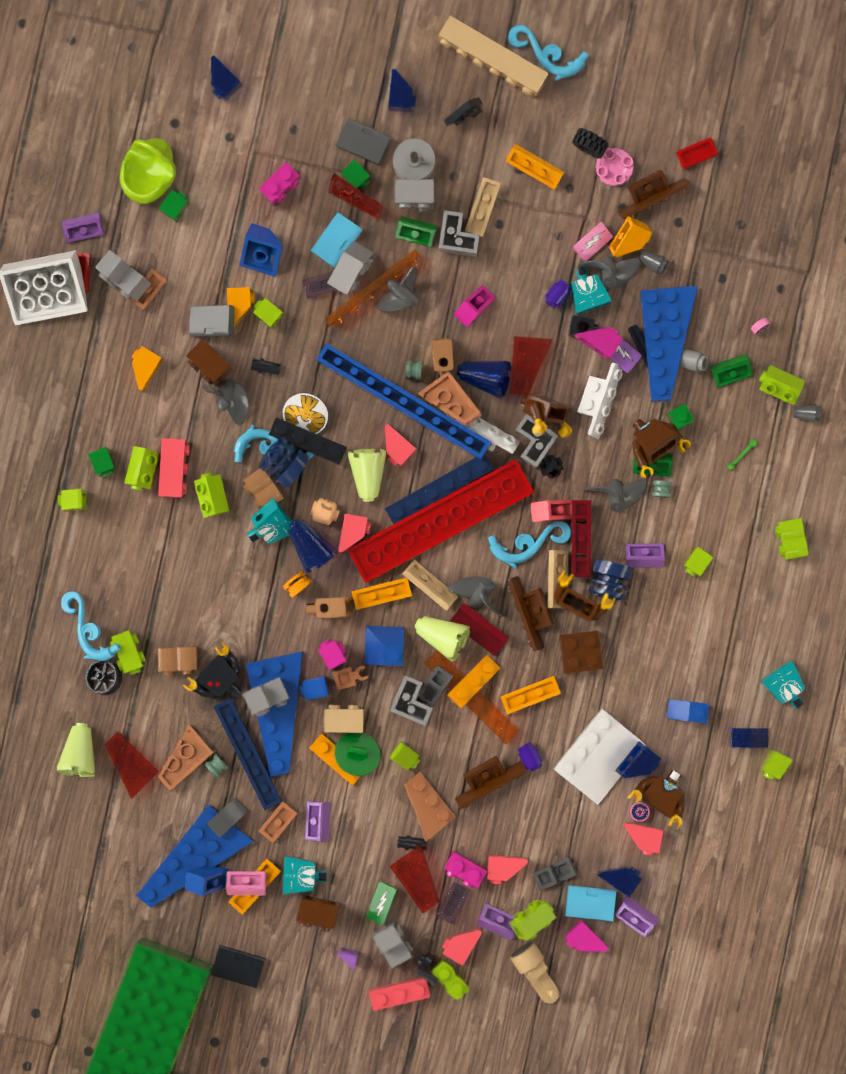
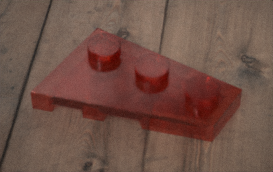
(354, 197)
(526, 362)
(130, 763)
(416, 878)

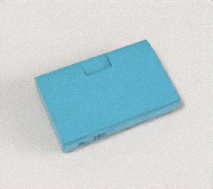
(336, 239)
(590, 903)

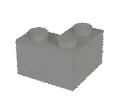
(414, 193)
(454, 240)
(352, 263)
(121, 275)
(538, 444)
(265, 696)
(406, 704)
(392, 944)

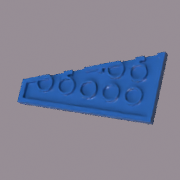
(665, 328)
(278, 724)
(196, 849)

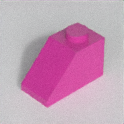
(474, 306)
(601, 341)
(584, 939)

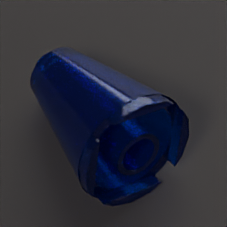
(486, 376)
(310, 545)

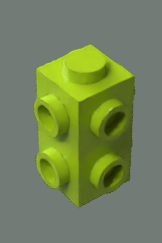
(781, 384)
(141, 468)
(211, 495)
(129, 656)
(532, 920)

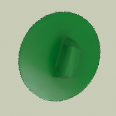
(357, 754)

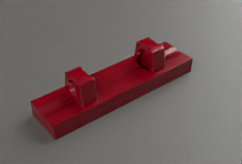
(581, 538)

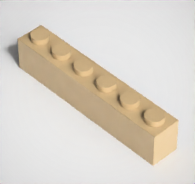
(492, 56)

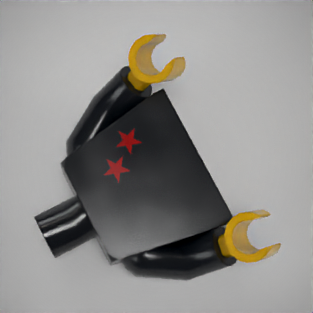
(218, 676)

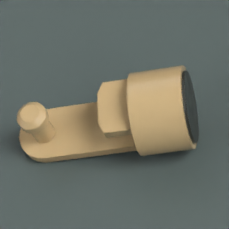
(530, 962)

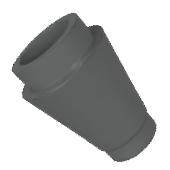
(653, 261)
(807, 412)

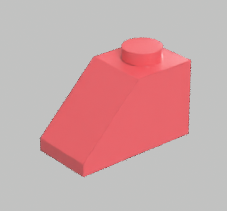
(397, 447)
(551, 510)
(353, 531)
(645, 837)
(503, 867)
(461, 945)

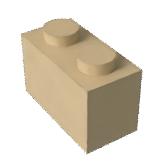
(344, 720)

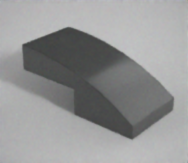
(435, 686)
(227, 817)
(555, 873)

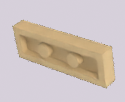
(483, 207)
(557, 564)
(430, 585)

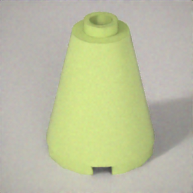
(367, 471)
(443, 635)
(78, 753)

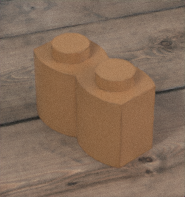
(262, 488)
(178, 659)

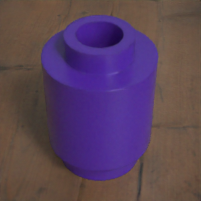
(557, 294)
(530, 756)

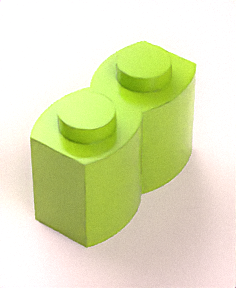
(792, 539)
(454, 983)

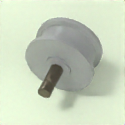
(414, 160)

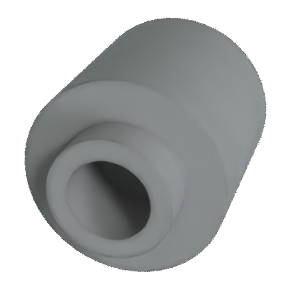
(693, 361)

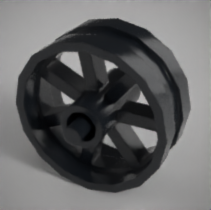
(103, 677)

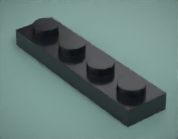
(308, 441)

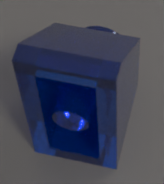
(222, 80)
(401, 94)
(748, 737)
(638, 762)
(622, 878)

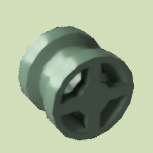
(413, 370)
(662, 489)
(216, 766)

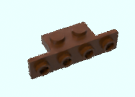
(651, 191)
(532, 610)
(488, 778)

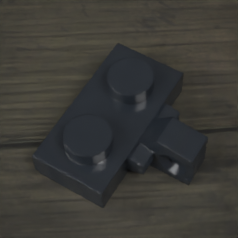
(470, 108)

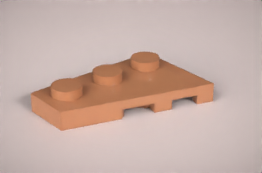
(451, 399)
(186, 758)
(428, 805)

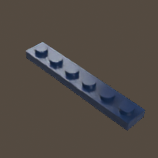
(439, 489)
(247, 754)

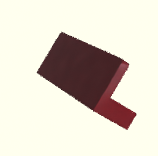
(480, 629)

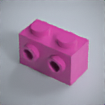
(280, 183)
(332, 653)
(465, 869)

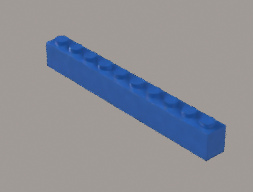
(403, 402)

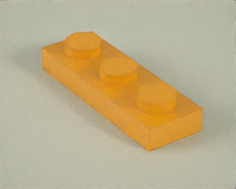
(534, 166)
(381, 593)
(473, 681)
(530, 694)
(326, 751)
(243, 902)

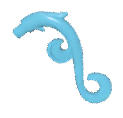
(555, 51)
(251, 434)
(533, 547)
(82, 630)

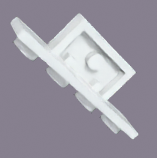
(598, 399)
(493, 434)

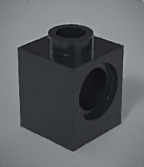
(576, 320)

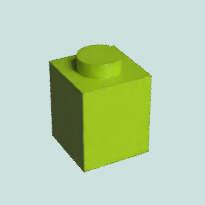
(267, 312)
(697, 562)

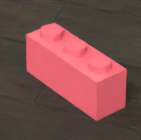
(173, 468)
(399, 993)

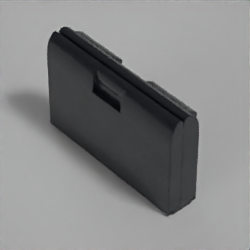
(238, 966)

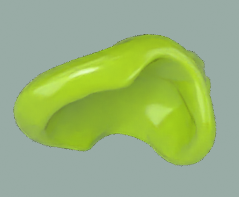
(147, 170)

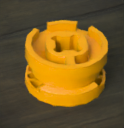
(299, 585)

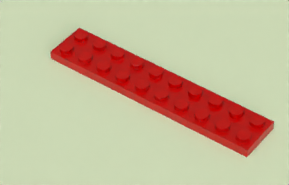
(440, 521)

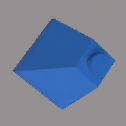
(261, 250)
(384, 645)

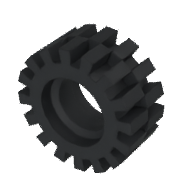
(590, 143)

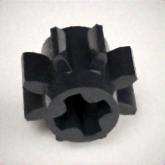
(551, 466)

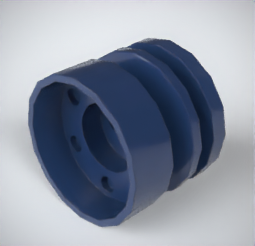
(287, 464)
(611, 579)

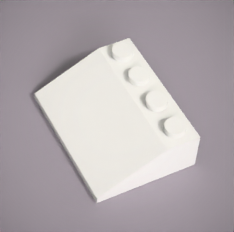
(44, 287)
(596, 755)

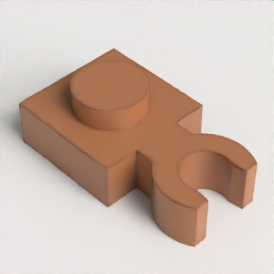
(346, 678)

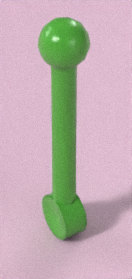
(731, 466)

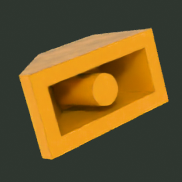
(630, 237)
(242, 300)
(145, 366)

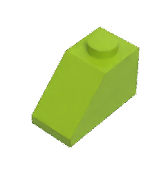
(73, 500)
(405, 756)
(775, 765)

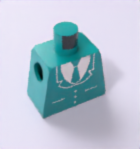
(588, 292)
(270, 523)
(785, 685)
(301, 875)

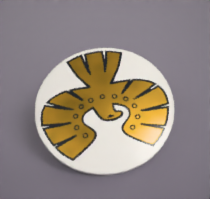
(306, 412)

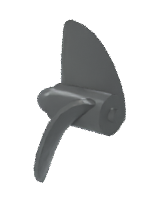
(614, 273)
(400, 295)
(231, 397)
(621, 496)
(477, 590)

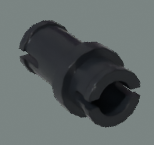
(265, 366)
(410, 842)

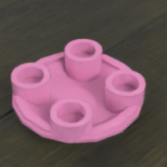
(614, 167)

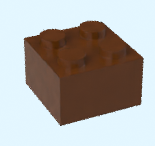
(206, 360)
(580, 652)
(317, 912)

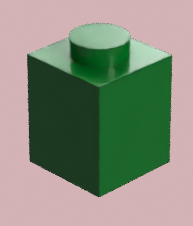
(356, 176)
(174, 205)
(680, 416)
(102, 462)

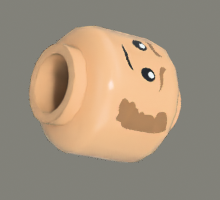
(324, 511)

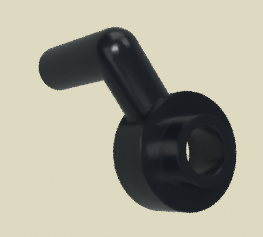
(424, 962)

